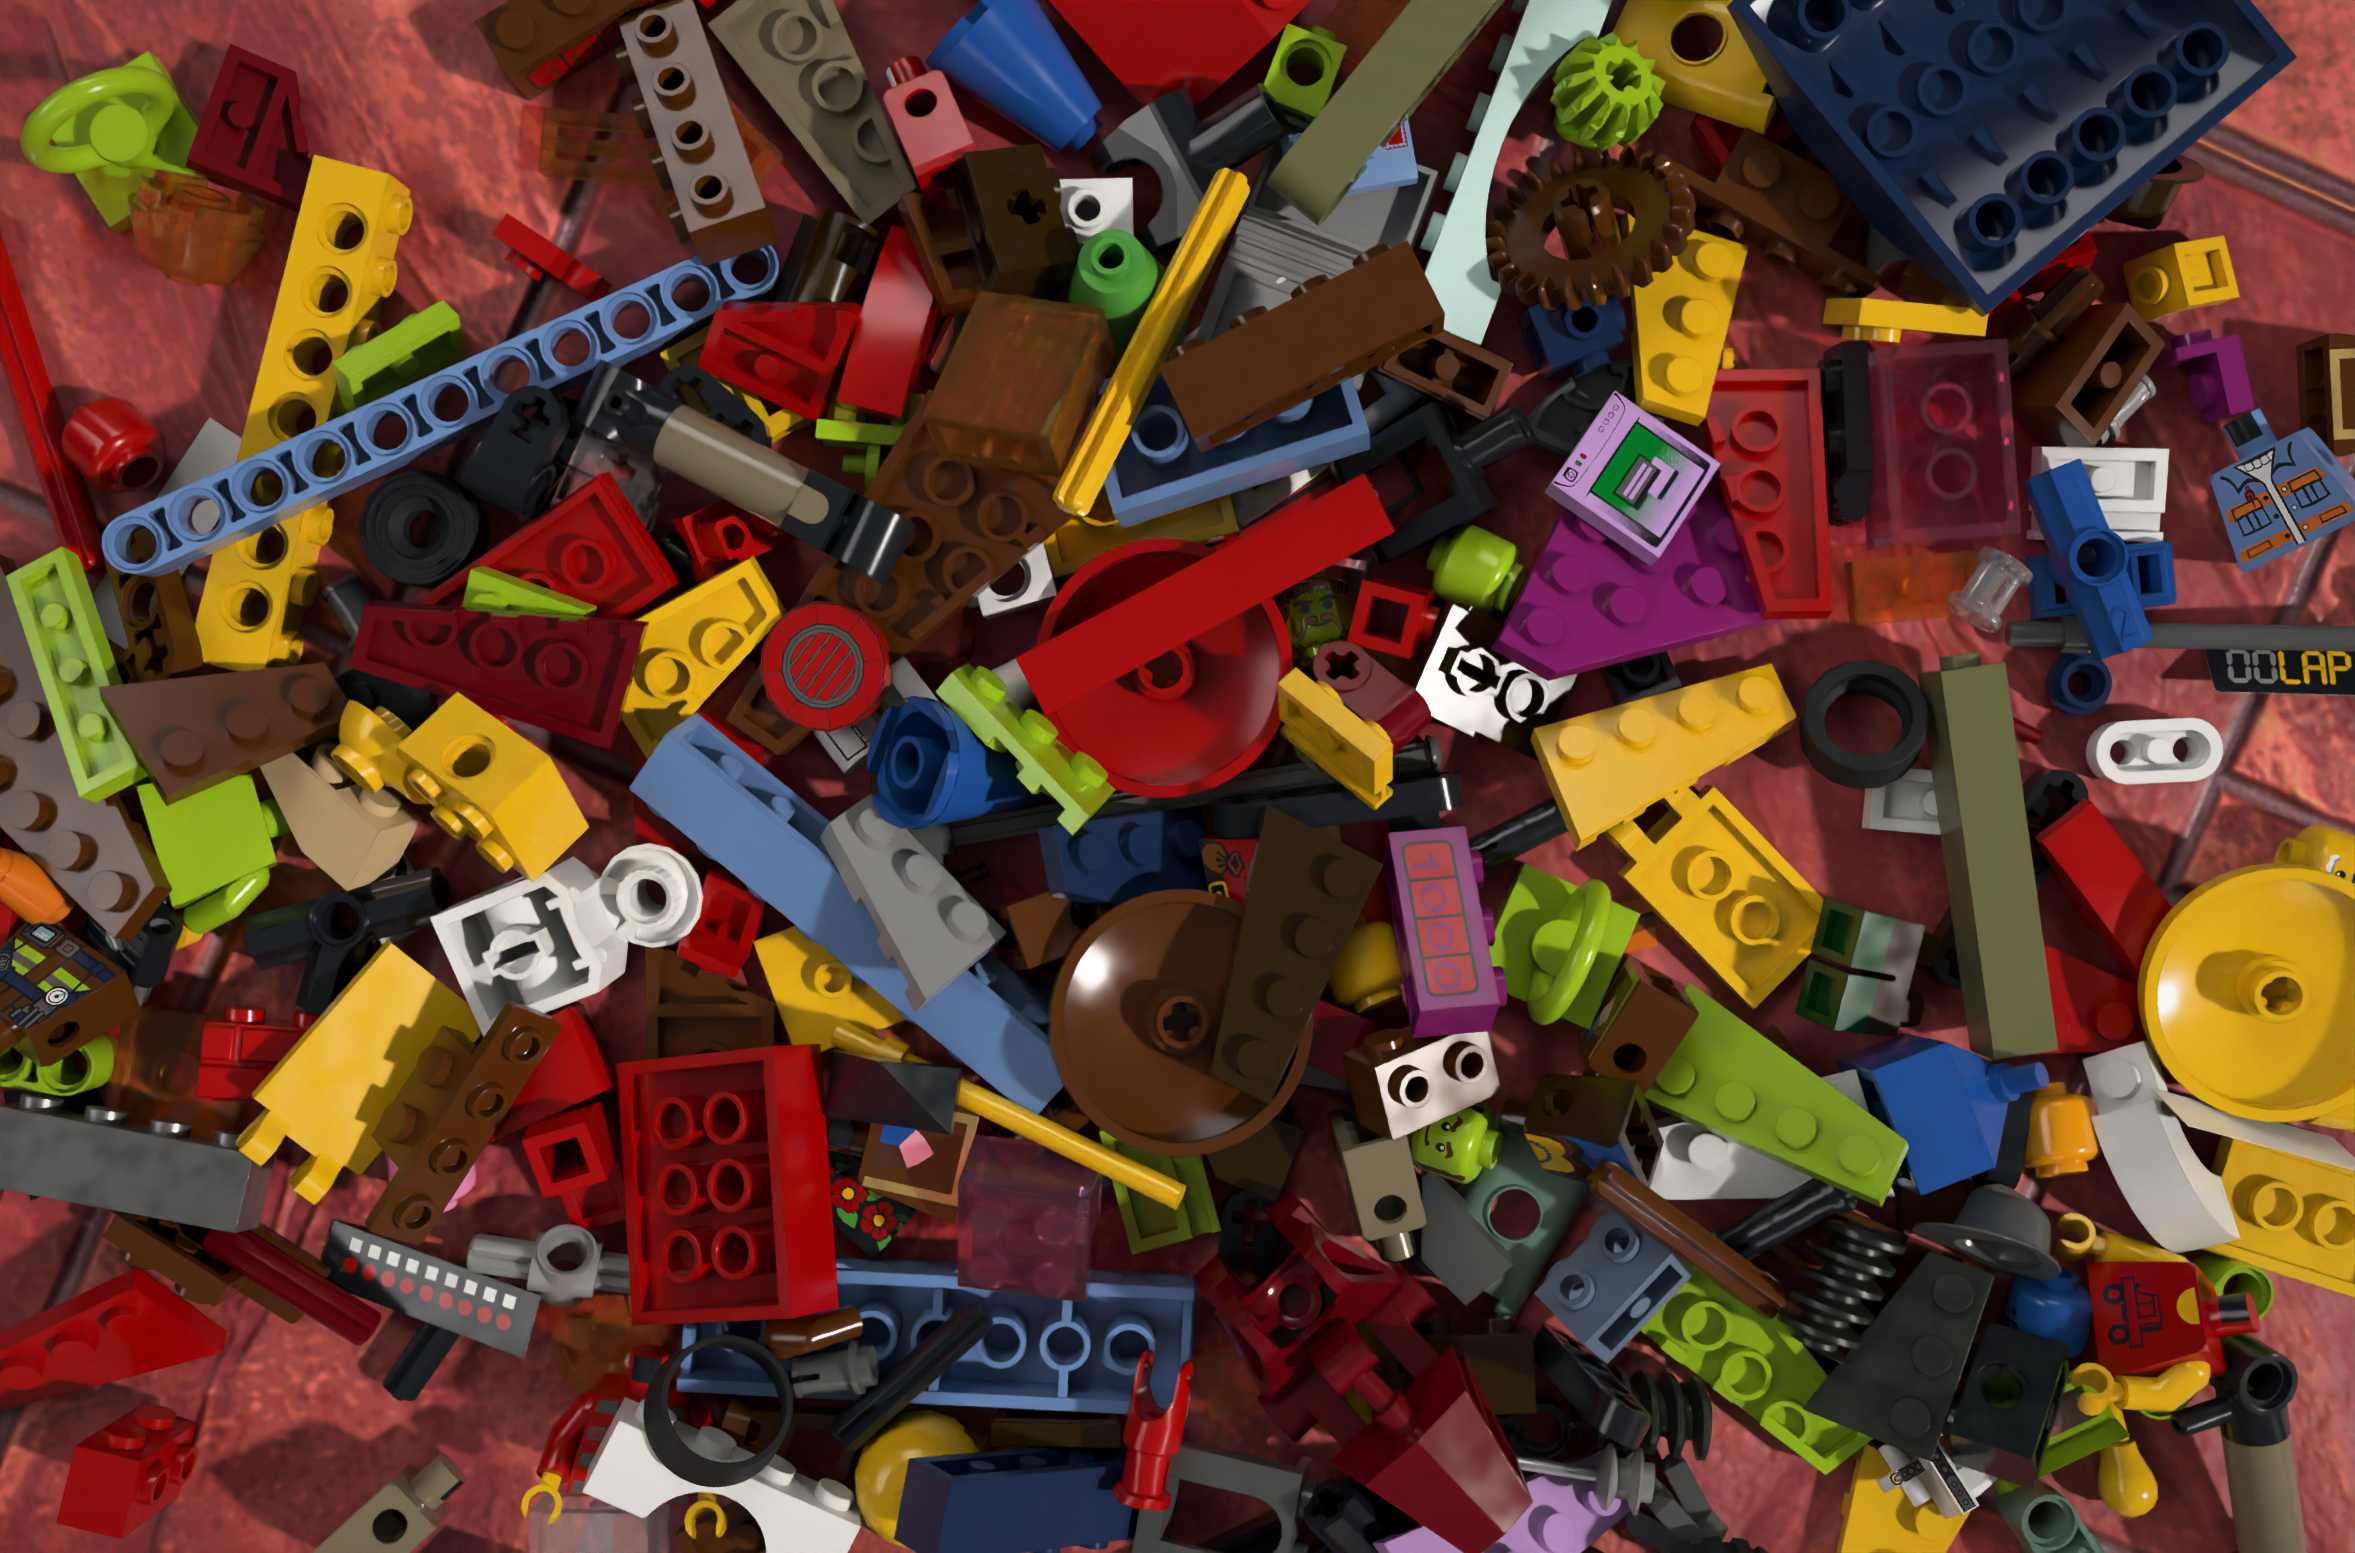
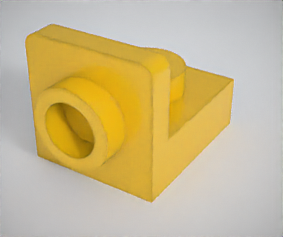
(2181, 278)

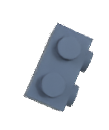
(1612, 1285)

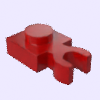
(538, 255)

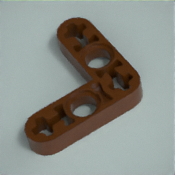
(166, 642)

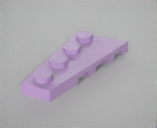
(1559, 1520)

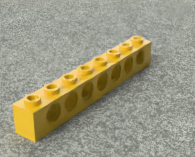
(286, 386)

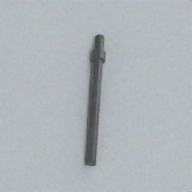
(2069, 638)

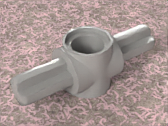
(534, 1263)

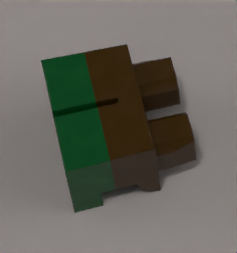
(1878, 995)

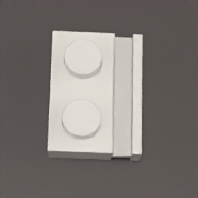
(2125, 482)

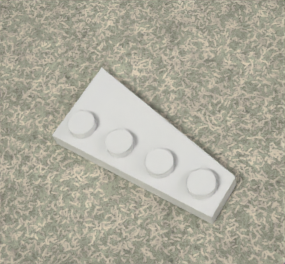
(1709, 1167)

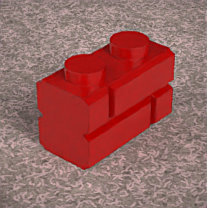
(244, 1049)

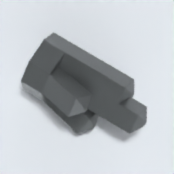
(1674, 1517)

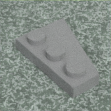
(916, 904)

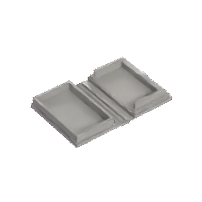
(1282, 242)

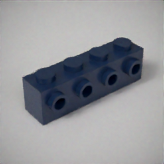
(1014, 1501)

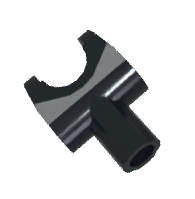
(1189, 152)

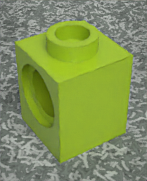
(1309, 46)

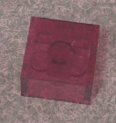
(1027, 1220)

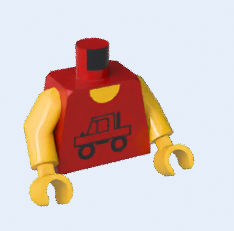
(2152, 1322)

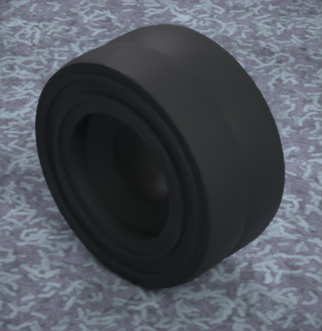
(389, 516)

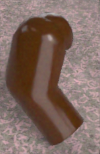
(811, 1332)

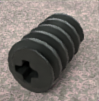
(1840, 1287)
(1678, 1413)

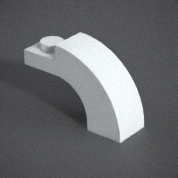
(2150, 1155)

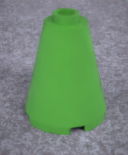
(1120, 278)

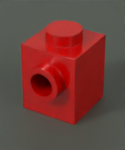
(1393, 616)

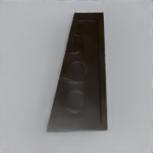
(1289, 937)

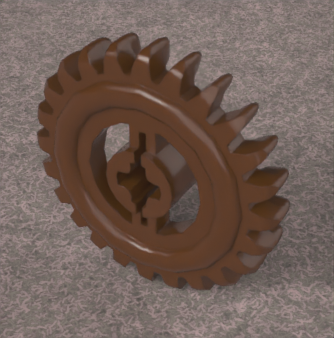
(1583, 205)

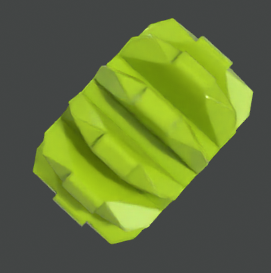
(1607, 91)

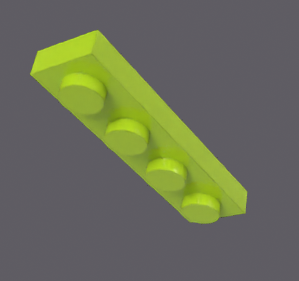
(72, 666)

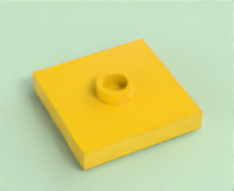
(818, 990)

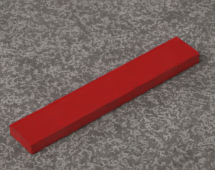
(1205, 594)

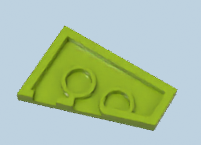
(1042, 760)

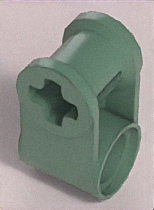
(2053, 1529)

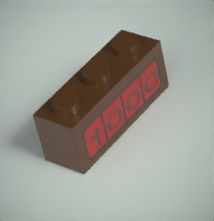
(553, 39)

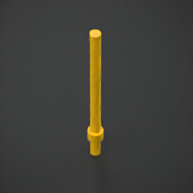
(1028, 1123)

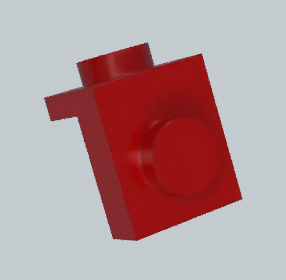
(726, 926)

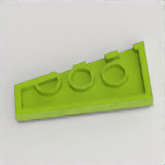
(1770, 1103)
(1753, 1366)

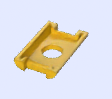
(1721, 86)

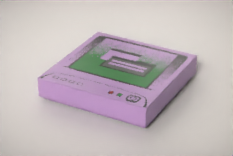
(1632, 478)

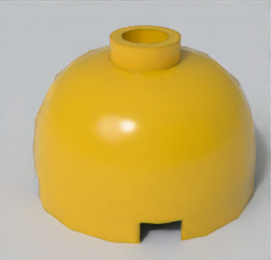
(885, 1462)

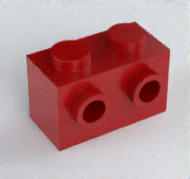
(128, 1471)

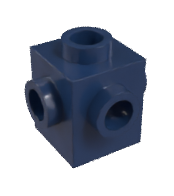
(1559, 346)

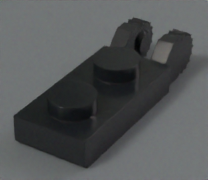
(1847, 431)

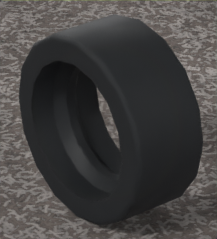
(1877, 681)

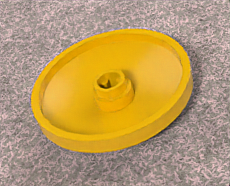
(2257, 992)

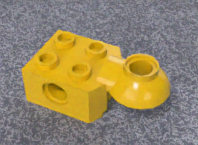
(475, 776)

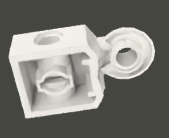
(565, 930)

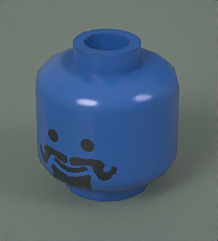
(2050, 1309)

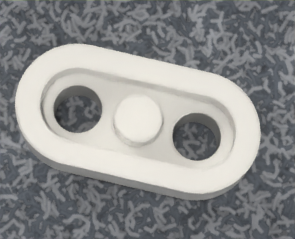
(2150, 751)

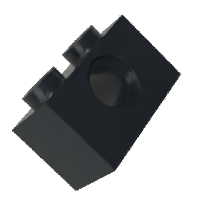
(2015, 1438)

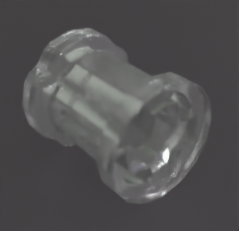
(1989, 589)

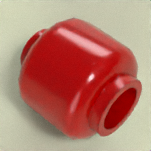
(114, 445)

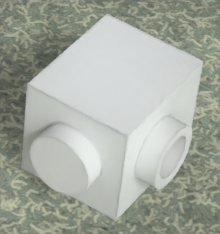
(1097, 206)

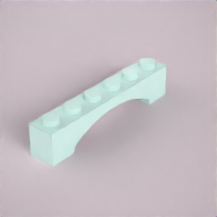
(1457, 240)

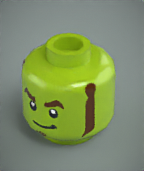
(1457, 1144)

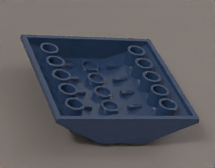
(2002, 124)

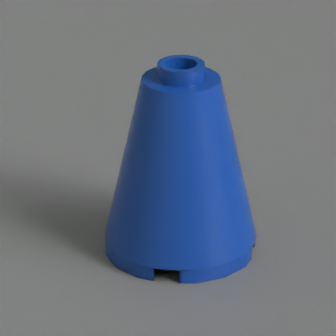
(1021, 70)
(939, 769)

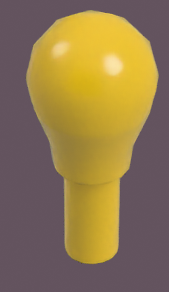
(2124, 1476)

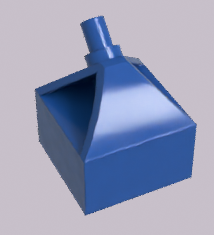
(1941, 1103)

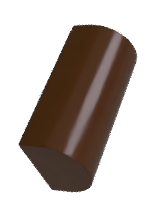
(1451, 374)

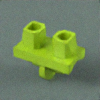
(852, 431)

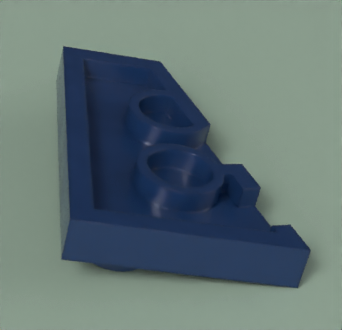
(1125, 857)

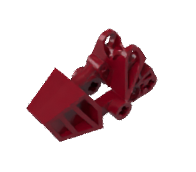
(1424, 1452)

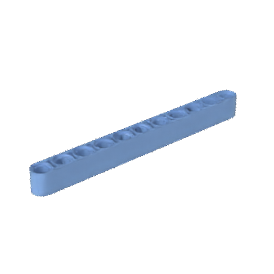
(355, 431)

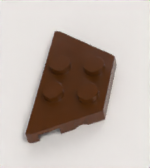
(701, 1010)

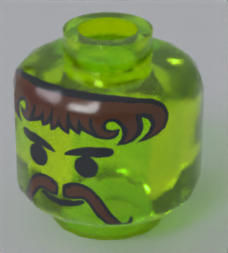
(1316, 614)

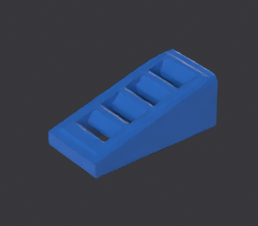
(2148, 567)

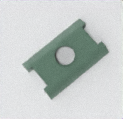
(1558, 1205)

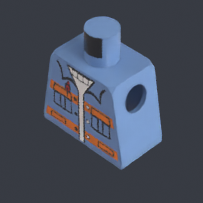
(2279, 491)

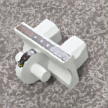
(1947, 1483)

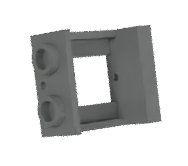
(1278, 1484)

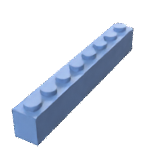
(775, 847)

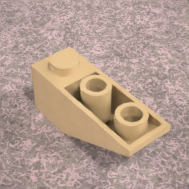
(336, 821)

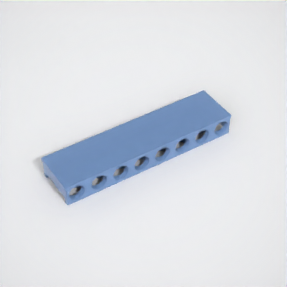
(1033, 1358)

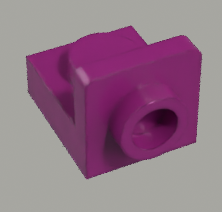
(2217, 376)

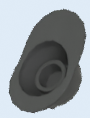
(2000, 1232)

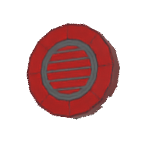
(825, 666)

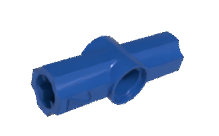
(2106, 600)

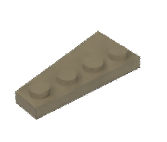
(819, 90)

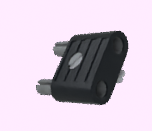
(147, 955)

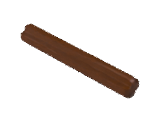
(1686, 1239)

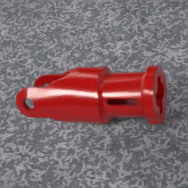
(1151, 1439)

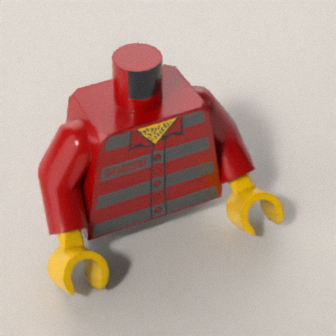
(585, 1422)

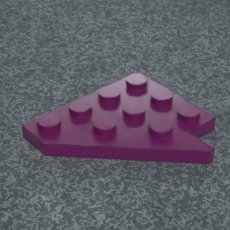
(1604, 606)

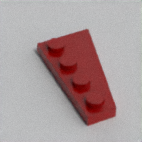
(1773, 481)
(102, 1337)

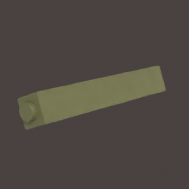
(1988, 858)

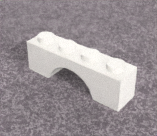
(789, 1507)

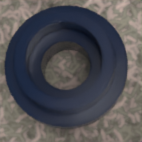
(2096, 684)

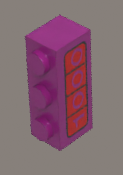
(1442, 932)

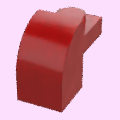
(581, 1161)

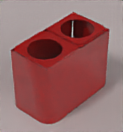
(567, 1075)

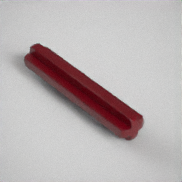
(294, 1283)

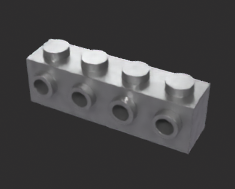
(130, 1166)

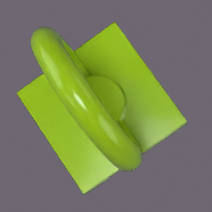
(112, 132)
(1560, 944)

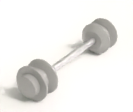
(1612, 1476)

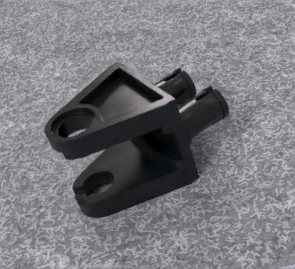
(1465, 453)

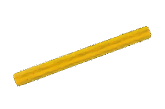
(1151, 343)

